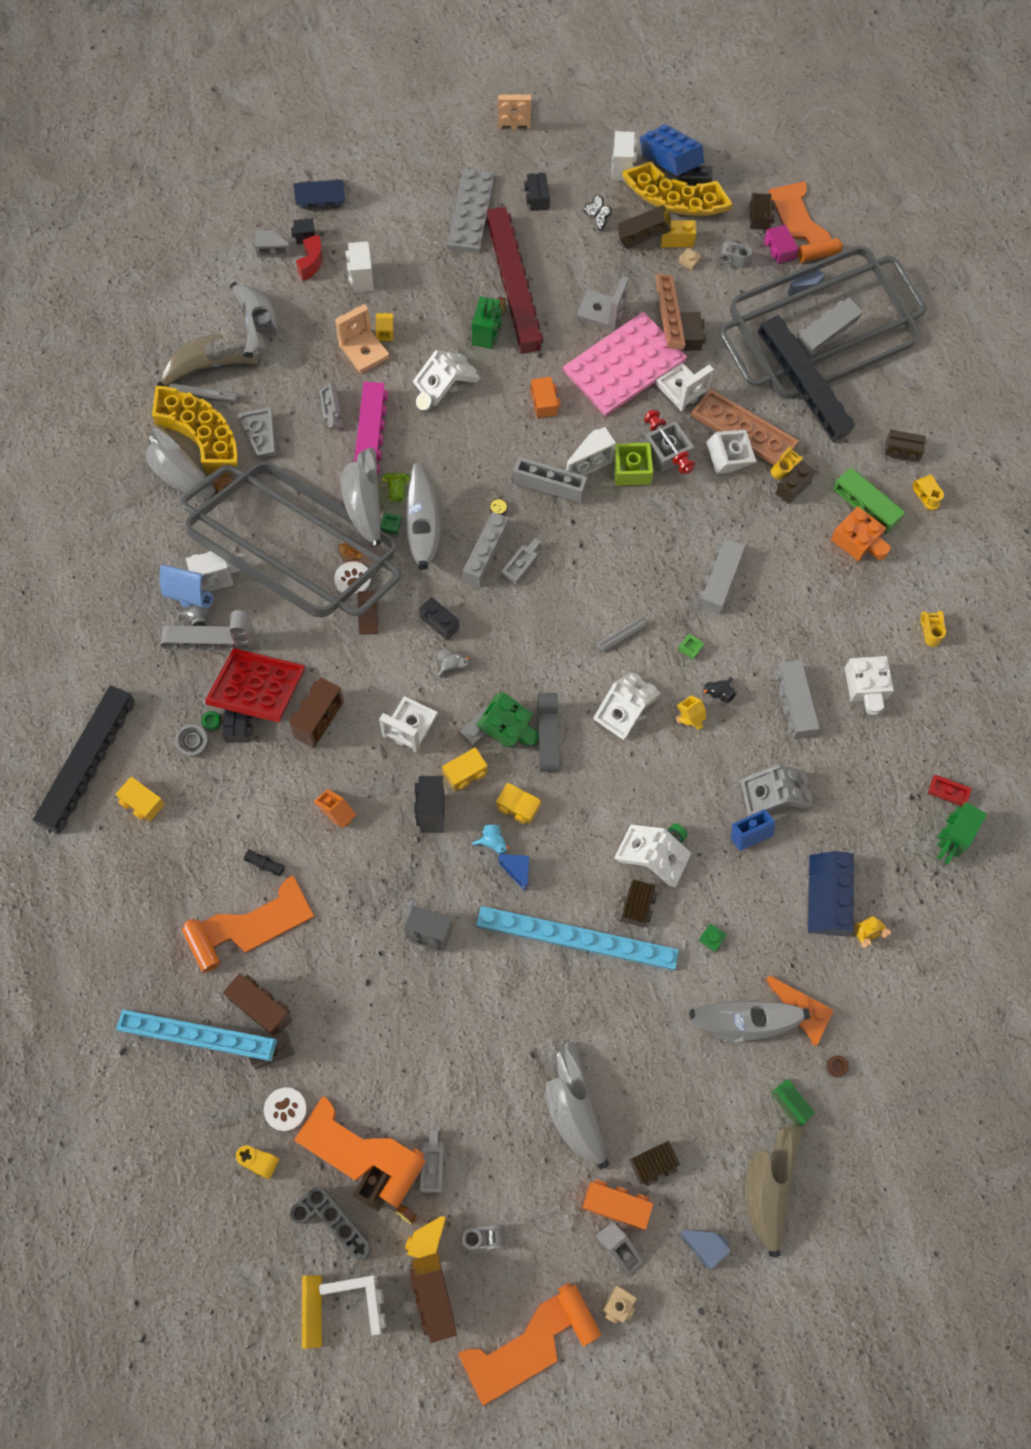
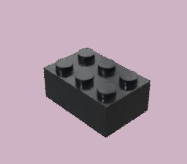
(430, 804)

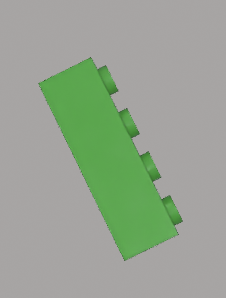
(864, 495)

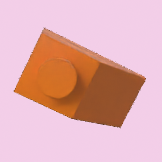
(335, 808)

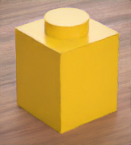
(384, 326)

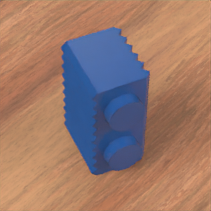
(752, 829)

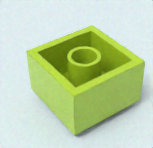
(633, 464)

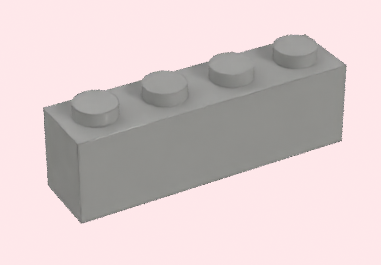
(829, 326)
(549, 479)
(485, 549)
(722, 576)
(797, 699)

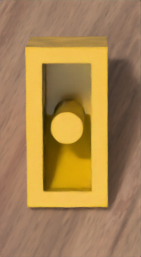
(426, 1239)

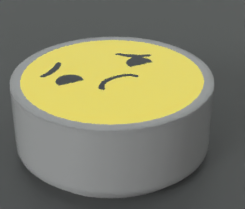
(425, 401)

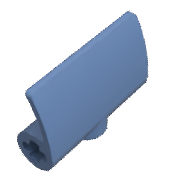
(184, 587)

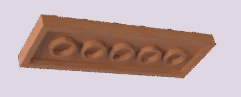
(724, 415)

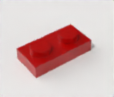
(949, 790)

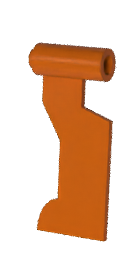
(795, 216)
(533, 1349)

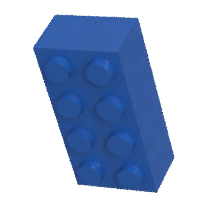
(672, 149)

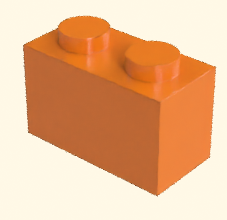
(544, 397)

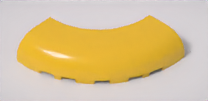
(675, 195)
(199, 423)

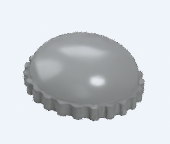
(191, 739)

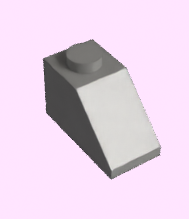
(270, 244)
(620, 1248)

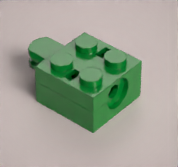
(486, 322)
(508, 721)
(959, 831)

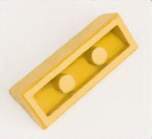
(311, 1312)

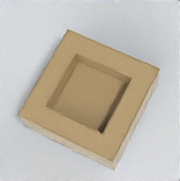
(689, 259)

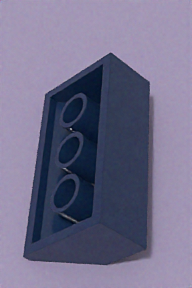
(831, 893)

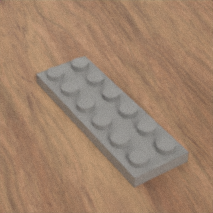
(471, 210)

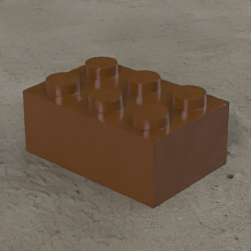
(316, 712)
(258, 1004)
(432, 1298)

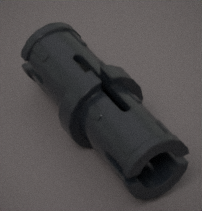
(264, 863)

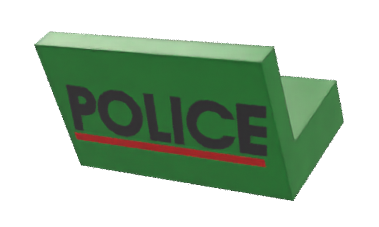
(792, 1102)

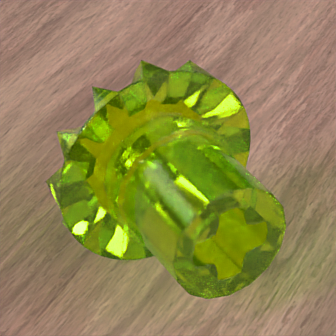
(396, 484)

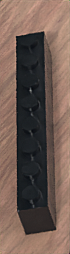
(806, 378)
(84, 760)

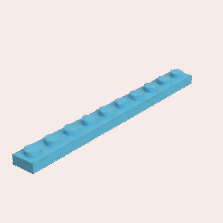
(577, 938)

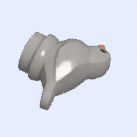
(196, 615)
(451, 661)

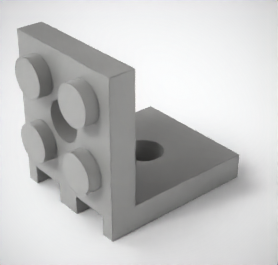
(610, 306)
(782, 787)

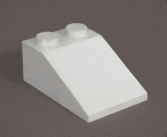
(593, 453)

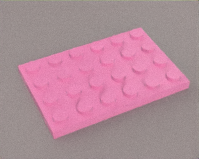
(623, 364)

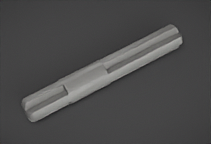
(207, 393)

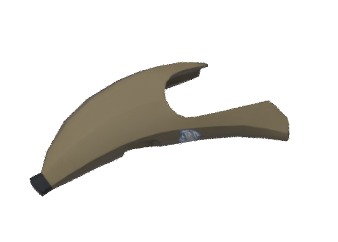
(193, 357)
(768, 1188)

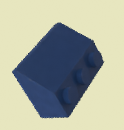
(319, 192)

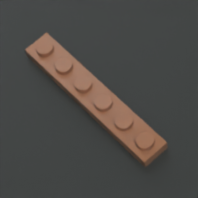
(670, 311)

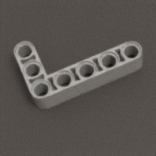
(216, 638)

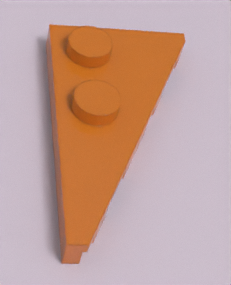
(819, 1013)

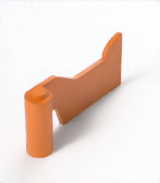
(249, 929)
(358, 1155)

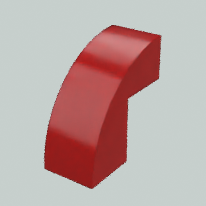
(311, 263)

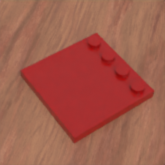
(255, 685)

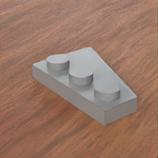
(260, 430)

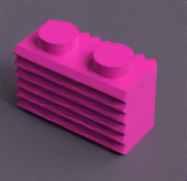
(781, 244)

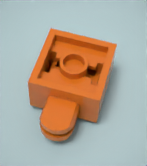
(861, 535)

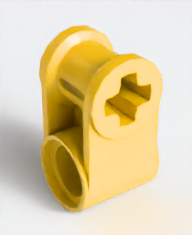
(785, 464)
(928, 492)
(933, 624)
(260, 1163)

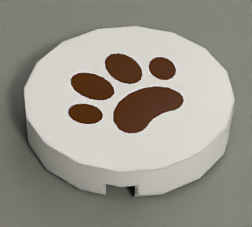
(347, 574)
(285, 1109)

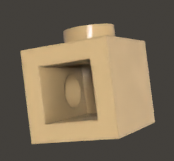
(619, 1306)

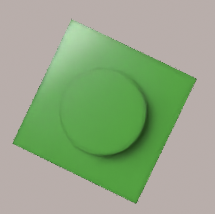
(691, 646)

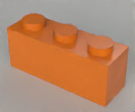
(617, 1204)

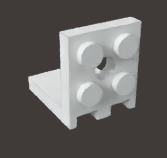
(446, 369)
(692, 384)
(631, 697)
(403, 733)
(654, 852)
(374, 1298)

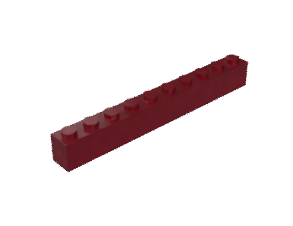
(514, 280)

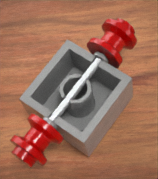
(668, 444)

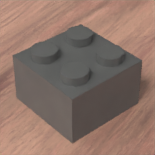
(428, 928)

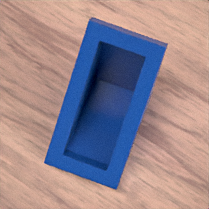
(516, 867)

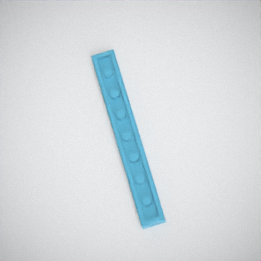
(197, 1035)

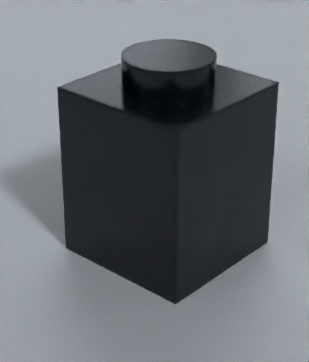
(302, 230)

